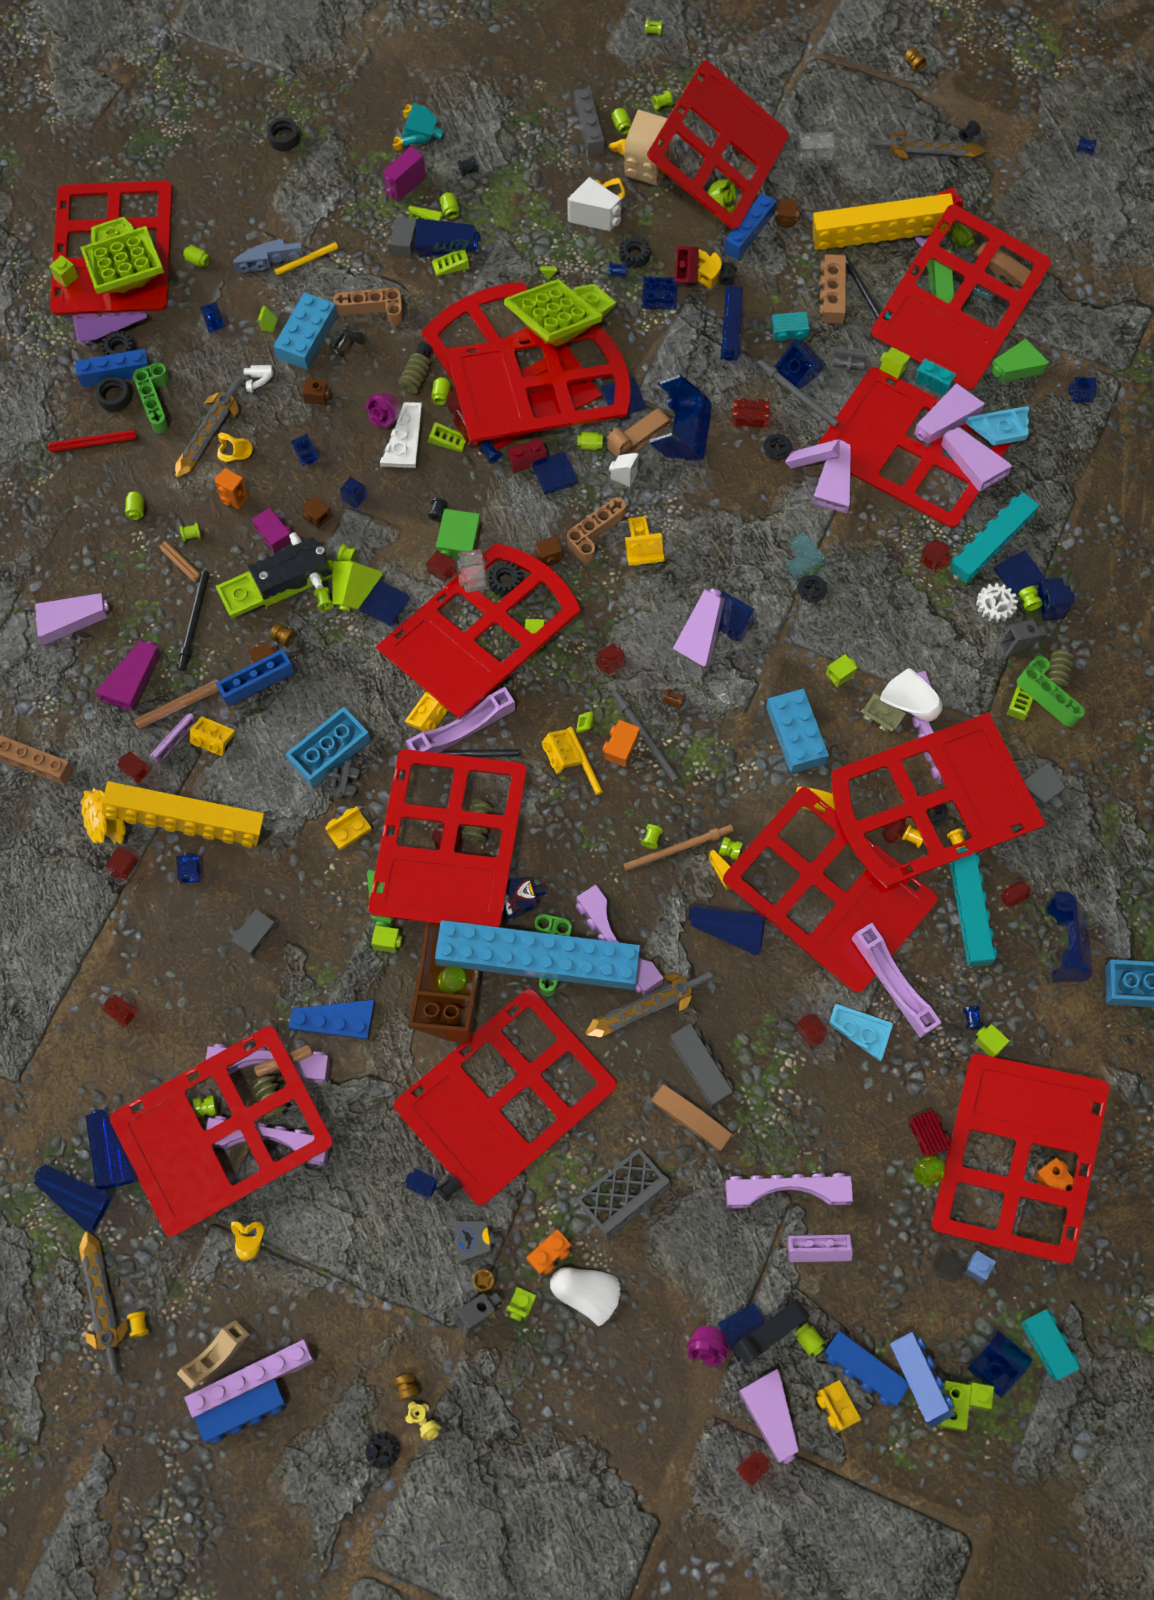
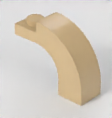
(215, 1356)

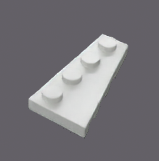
(404, 438)

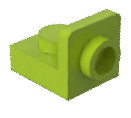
(521, 1304)

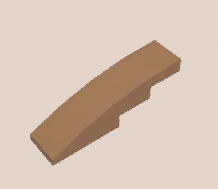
(1007, 266)
(691, 1117)

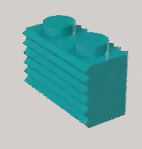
(790, 326)
(935, 377)

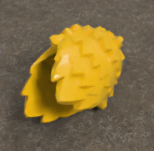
(96, 823)

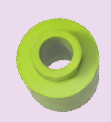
(621, 120)
(449, 205)
(196, 256)
(440, 390)
(590, 441)
(134, 506)
(810, 1339)

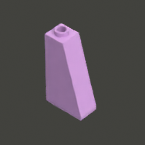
(948, 414)
(976, 460)
(834, 482)
(68, 615)
(701, 629)
(770, 1412)

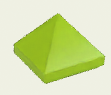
(548, 271)
(585, 722)

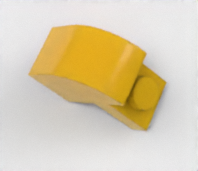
(709, 269)

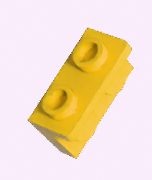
(644, 549)
(426, 714)
(211, 735)
(561, 750)
(347, 828)
(838, 1406)

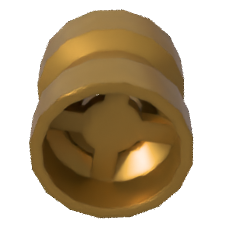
(915, 59)
(281, 634)
(481, 1278)
(406, 1386)

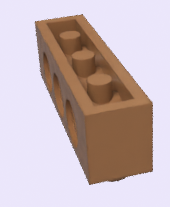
(833, 288)
(35, 761)

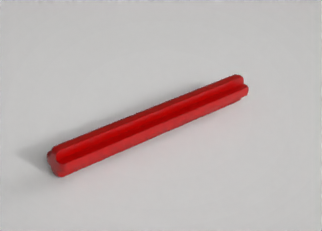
(92, 441)

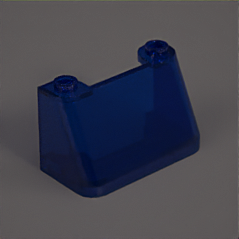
(1077, 961)

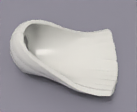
(913, 695)
(587, 1291)

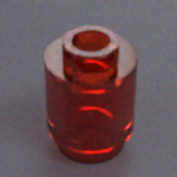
(893, 832)
(1015, 894)

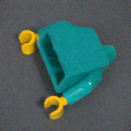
(418, 127)

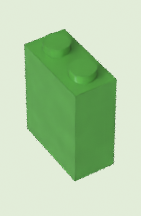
(458, 532)

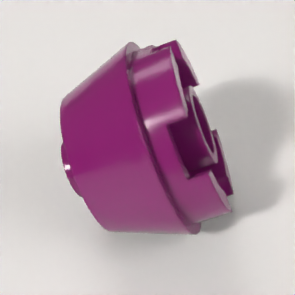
(383, 409)
(708, 1345)

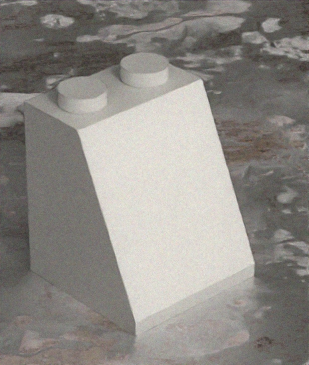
(594, 206)

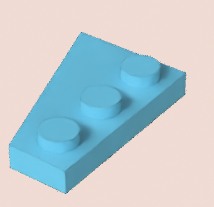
(862, 1029)

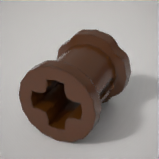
(673, 699)

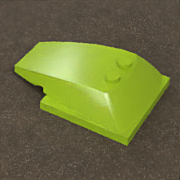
(120, 257)
(558, 312)

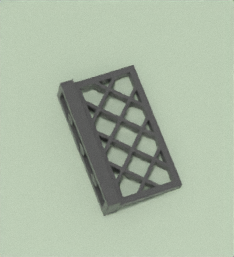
(632, 1208)

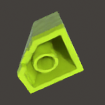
(352, 583)

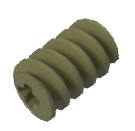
(414, 373)
(1060, 667)
(474, 834)
(265, 1087)

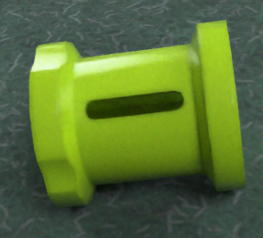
(653, 27)
(662, 100)
(190, 532)
(323, 599)
(652, 836)

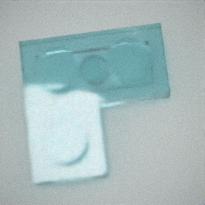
(808, 556)

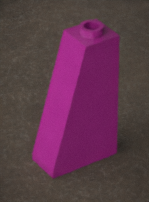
(130, 677)

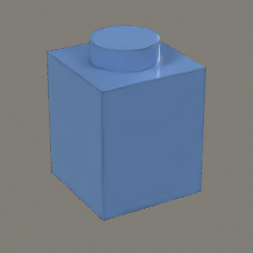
(979, 1267)

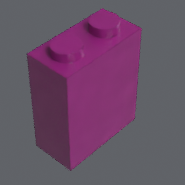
(404, 174)

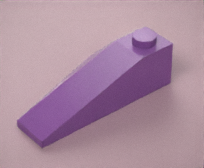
(92, 327)

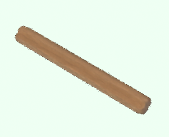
(176, 704)

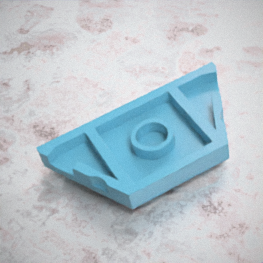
(1001, 426)

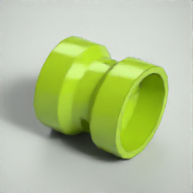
(1030, 598)
(726, 846)
(205, 1106)

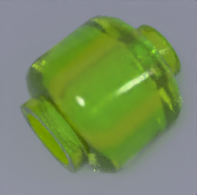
(963, 235)
(451, 979)
(929, 1170)

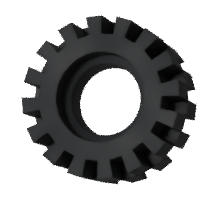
(634, 244)
(116, 339)
(504, 569)

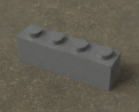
(589, 122)
(701, 1066)

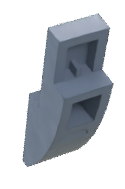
(262, 255)

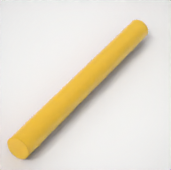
(296, 263)
(585, 763)

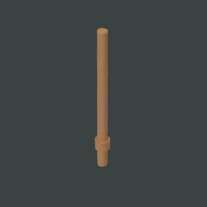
(714, 834)

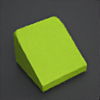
(267, 320)

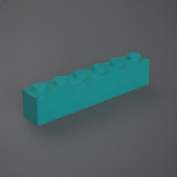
(994, 537)
(972, 910)

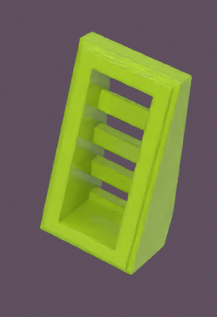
(424, 213)
(452, 267)
(443, 430)
(1016, 712)

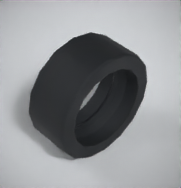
(283, 124)
(108, 383)

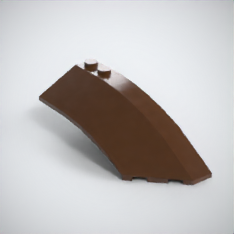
(438, 1012)

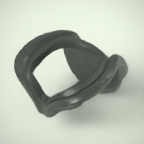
(356, 336)

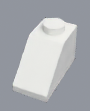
(624, 468)

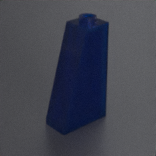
(444, 237)
(731, 323)
(733, 926)
(108, 1157)
(78, 1199)

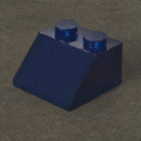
(799, 364)
(735, 618)
(1000, 1364)

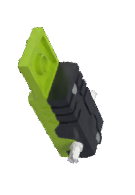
(277, 577)

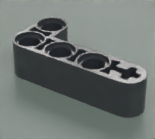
(770, 1332)

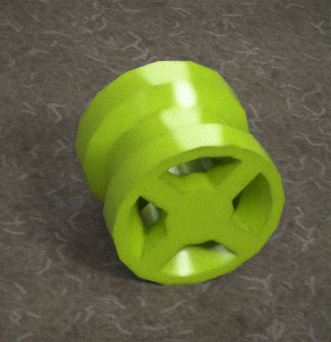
(347, 554)

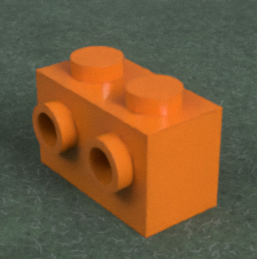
(231, 488)
(621, 743)
(1055, 1176)
(549, 1252)

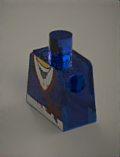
(521, 897)

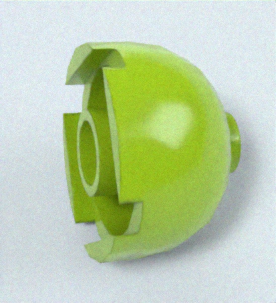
(724, 193)

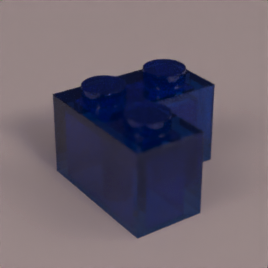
(1055, 598)

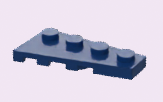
(340, 1020)

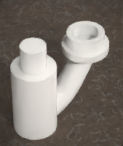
(263, 372)

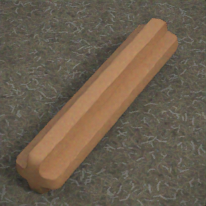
(180, 561)
(270, 1065)

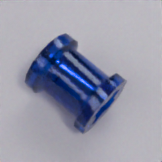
(1086, 145)
(617, 269)
(490, 451)
(973, 1017)

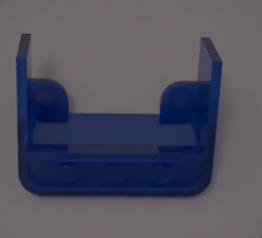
(690, 422)

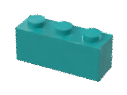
(1050, 1345)

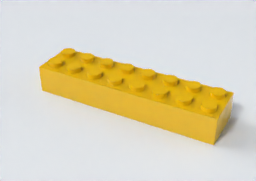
(879, 222)
(181, 814)

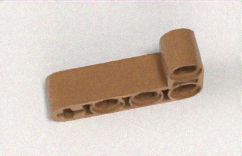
(371, 301)
(639, 434)
(613, 512)

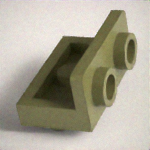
(883, 713)

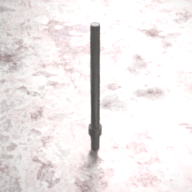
(772, 372)
(625, 707)

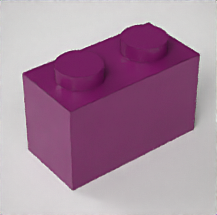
(272, 530)

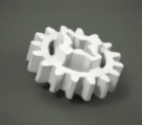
(988, 598)

